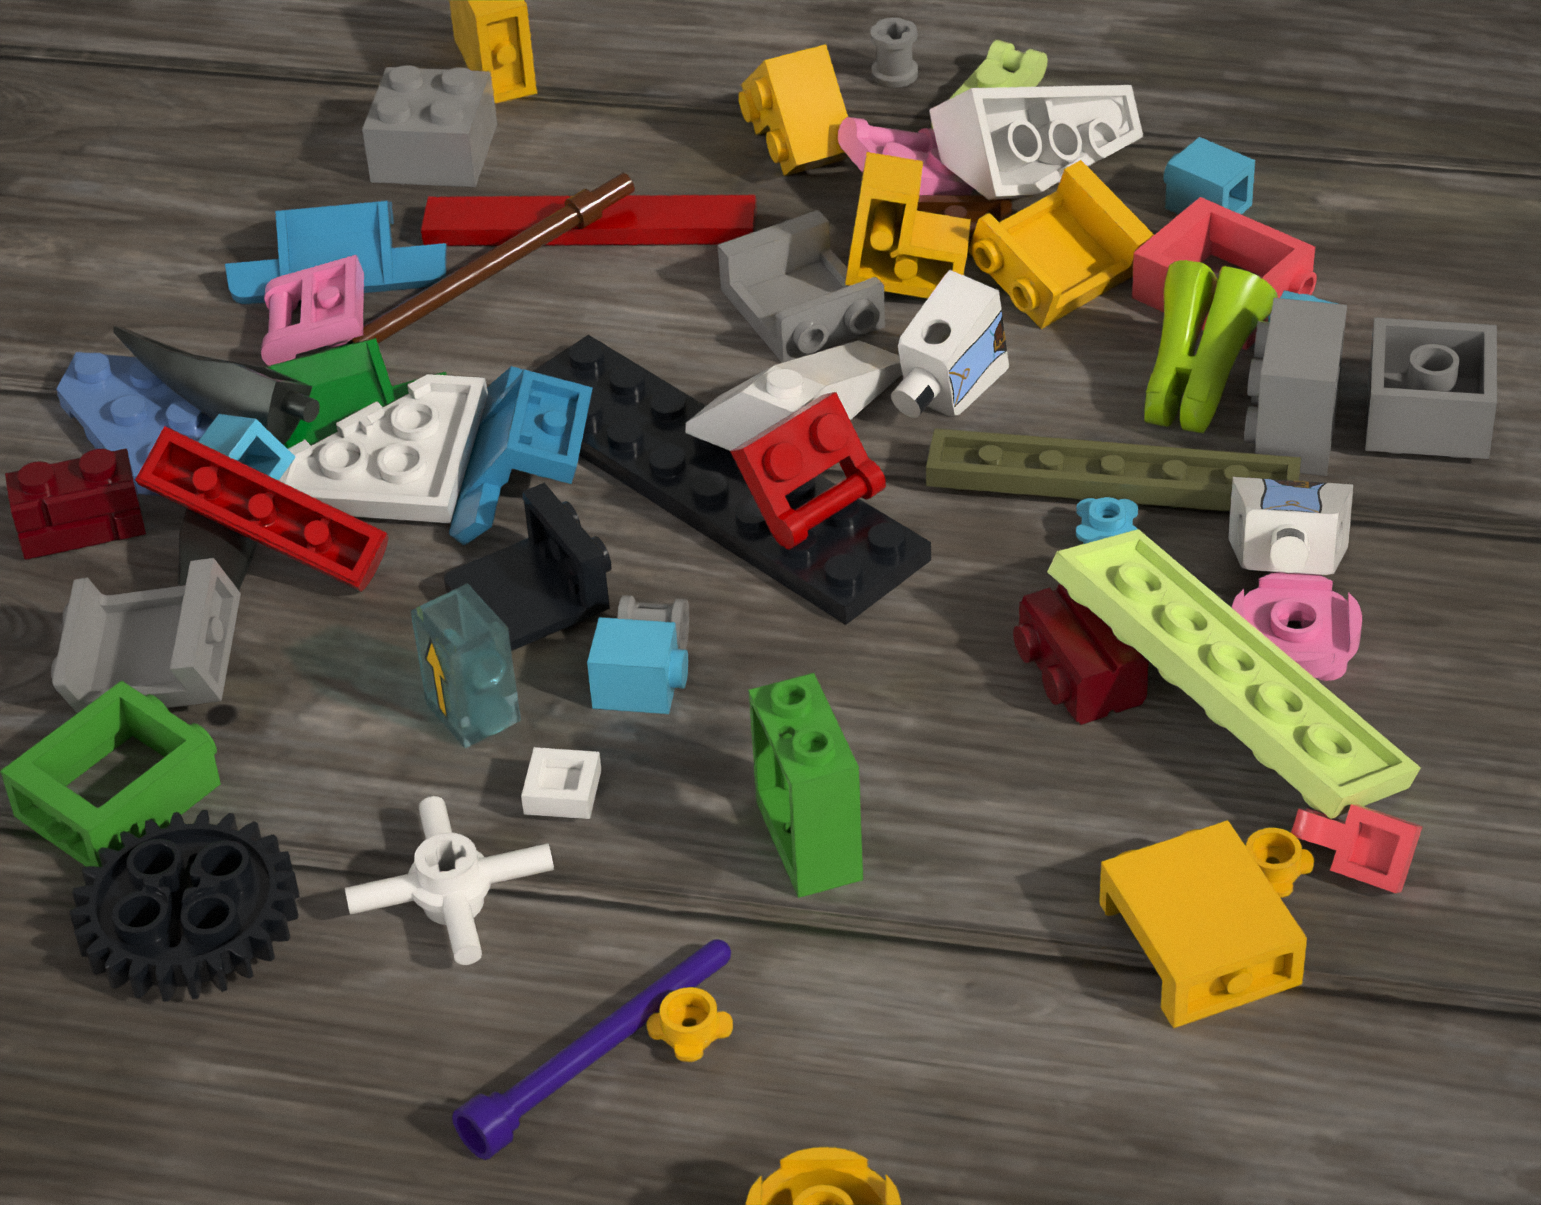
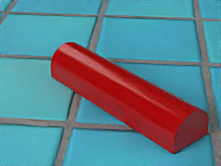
(263, 509)

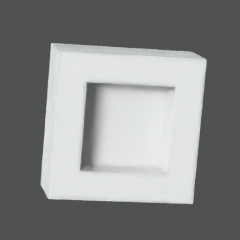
(561, 783)

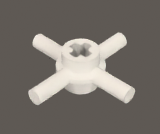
(449, 879)

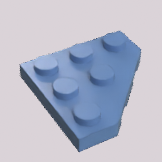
(125, 406)

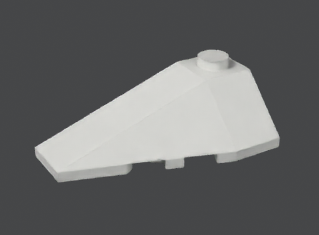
(1024, 137)
(852, 370)

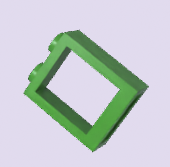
(174, 784)
(806, 784)

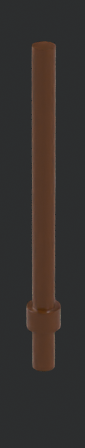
(579, 211)

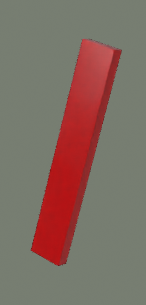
(626, 222)

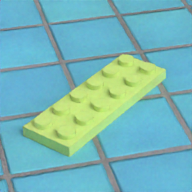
(1234, 673)

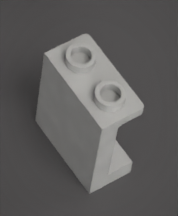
(796, 289)
(153, 640)

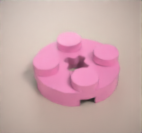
(1328, 620)

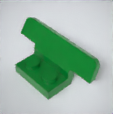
(343, 384)

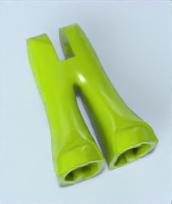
(1233, 312)

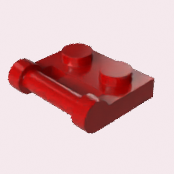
(799, 451)

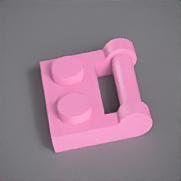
(858, 137)
(329, 309)

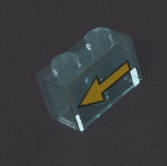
(466, 665)

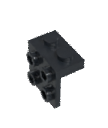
(545, 579)

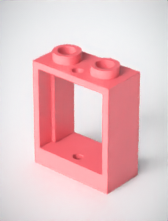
(1218, 231)

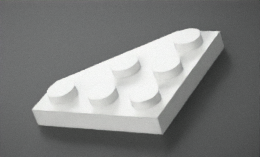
(397, 457)

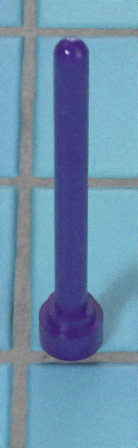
(489, 1121)

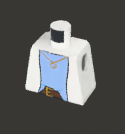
(951, 348)
(1289, 525)

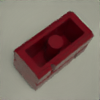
(74, 502)
(1079, 656)

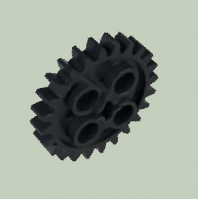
(230, 915)

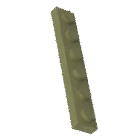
(1096, 469)

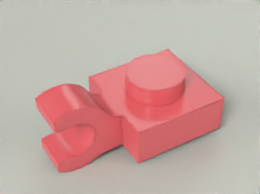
(1367, 844)

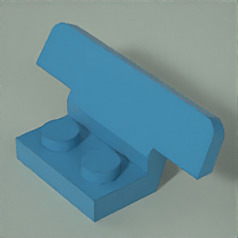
(333, 233)
(526, 426)

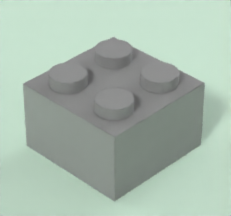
(430, 126)
(1296, 382)
(1431, 388)

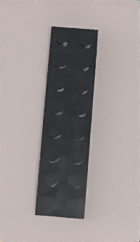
(641, 440)

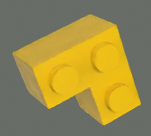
(798, 108)
(894, 240)

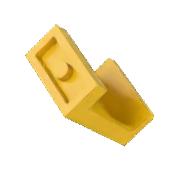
(498, 40)
(1061, 247)
(1205, 921)

